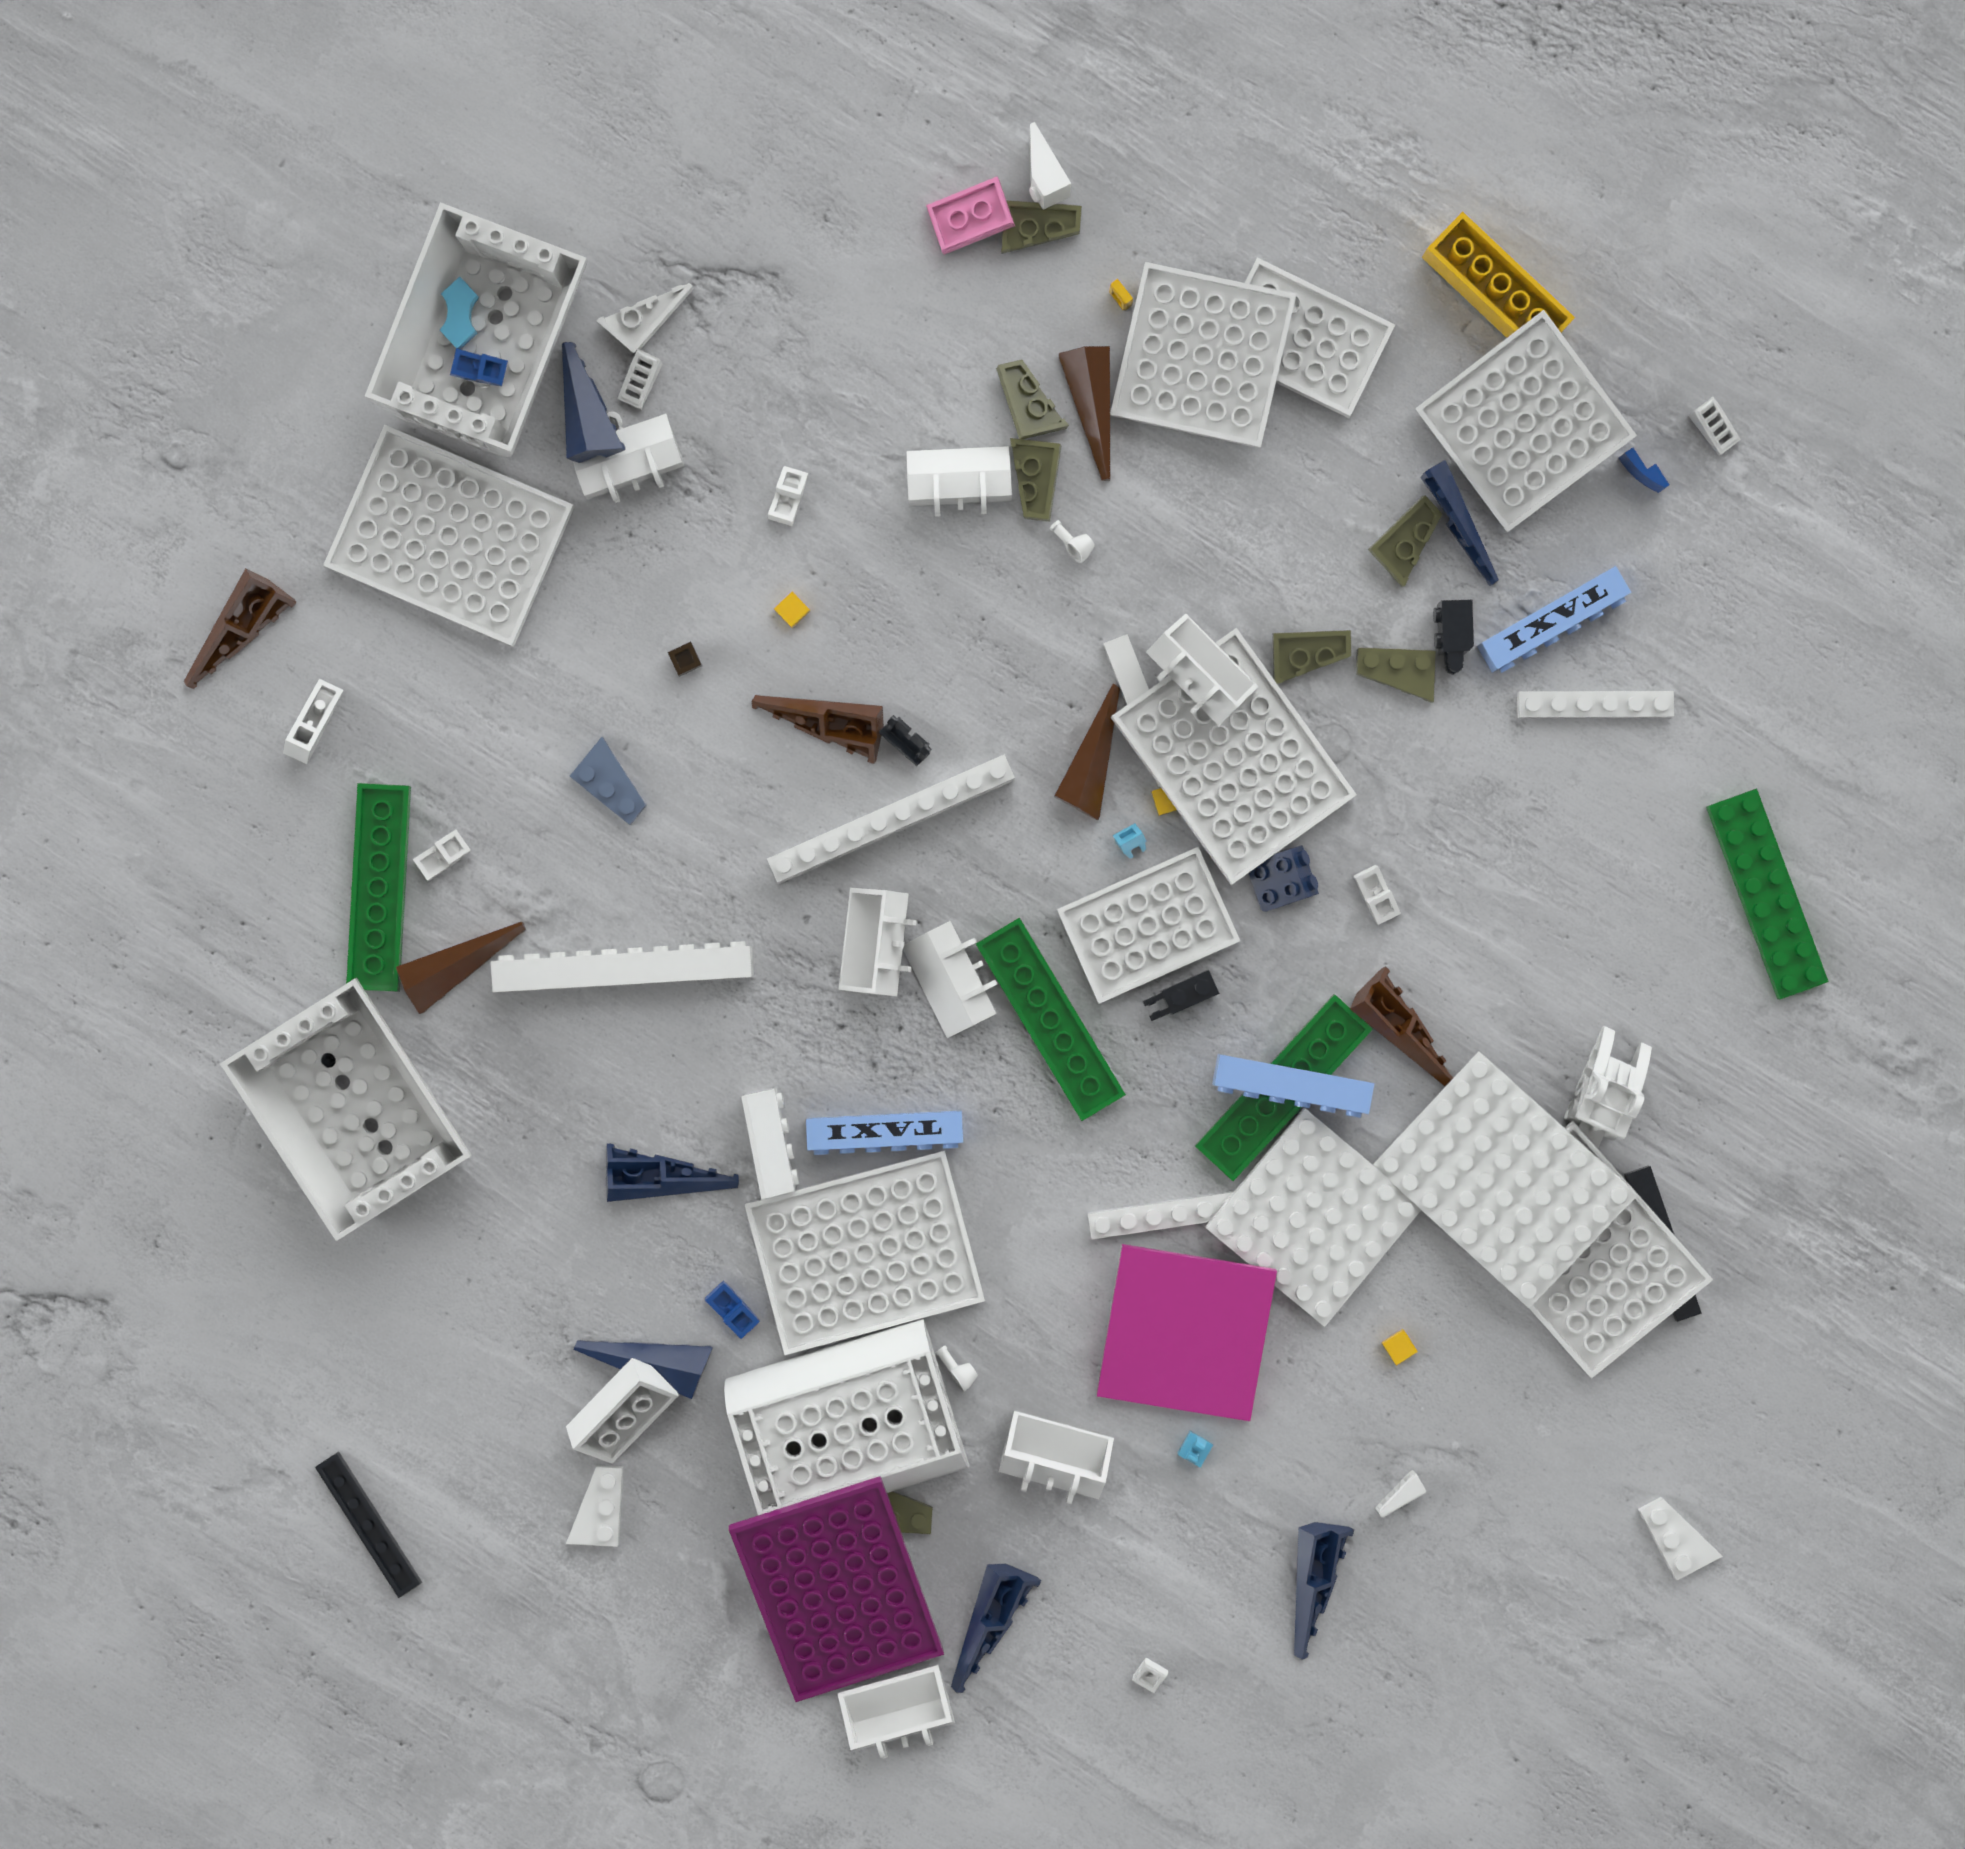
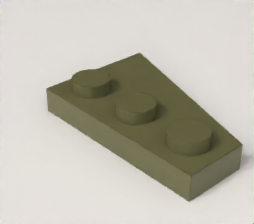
(1039, 226)
(1027, 403)
(1036, 474)
(1404, 541)
(1305, 651)
(1399, 668)
(911, 1514)

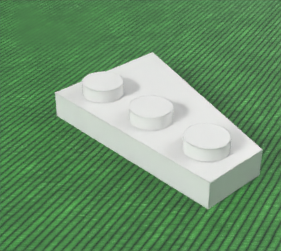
(601, 1510)

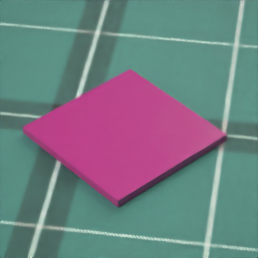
(1186, 1332)

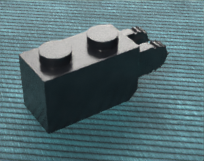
(1454, 633)
(1184, 994)

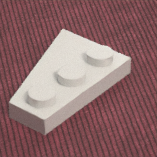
(1676, 1539)

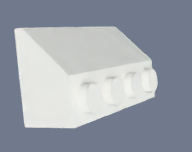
(769, 1143)
(620, 1411)

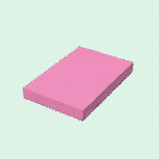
(970, 215)

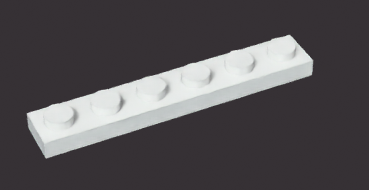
(1595, 704)
(1155, 1215)

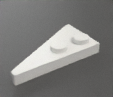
(638, 323)

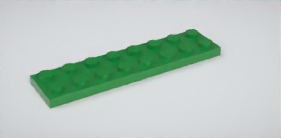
(378, 885)
(1767, 894)
(1050, 1019)
(1254, 1122)

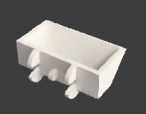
(648, 454)
(959, 477)
(1201, 669)
(874, 941)
(949, 979)
(1056, 1456)
(896, 1710)

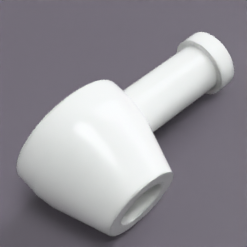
(1078, 547)
(963, 1374)

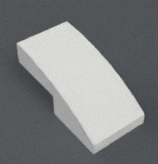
(788, 496)
(442, 855)
(1376, 894)

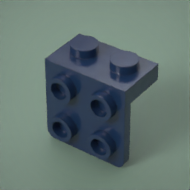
(1284, 879)

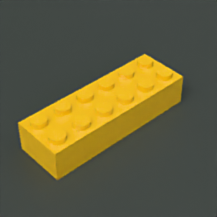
(1491, 278)

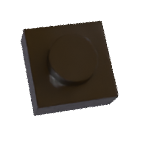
(685, 659)

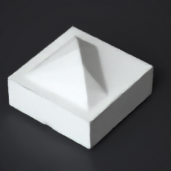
(1150, 1675)

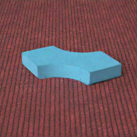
(459, 302)

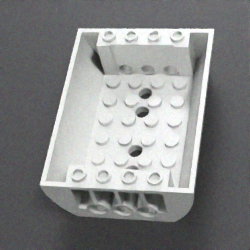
(417, 358)
(323, 1127)
(832, 1395)

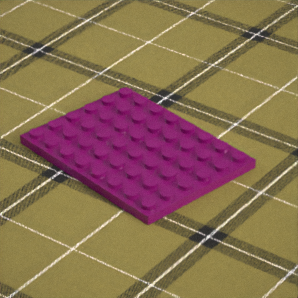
(837, 1589)

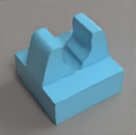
(1129, 839)
(1195, 1449)

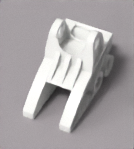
(1609, 1091)

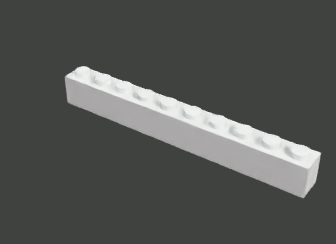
(891, 819)
(622, 968)

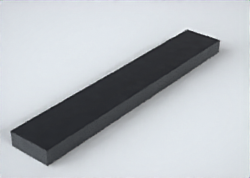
(1645, 1185)
(368, 1524)

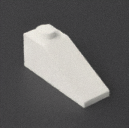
(1048, 178)
(312, 721)

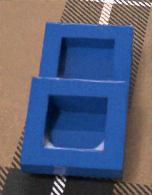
(478, 368)
(1648, 477)
(732, 1309)

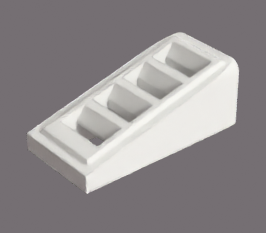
(631, 375)
(1722, 420)
(1404, 1492)

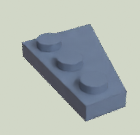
(607, 781)

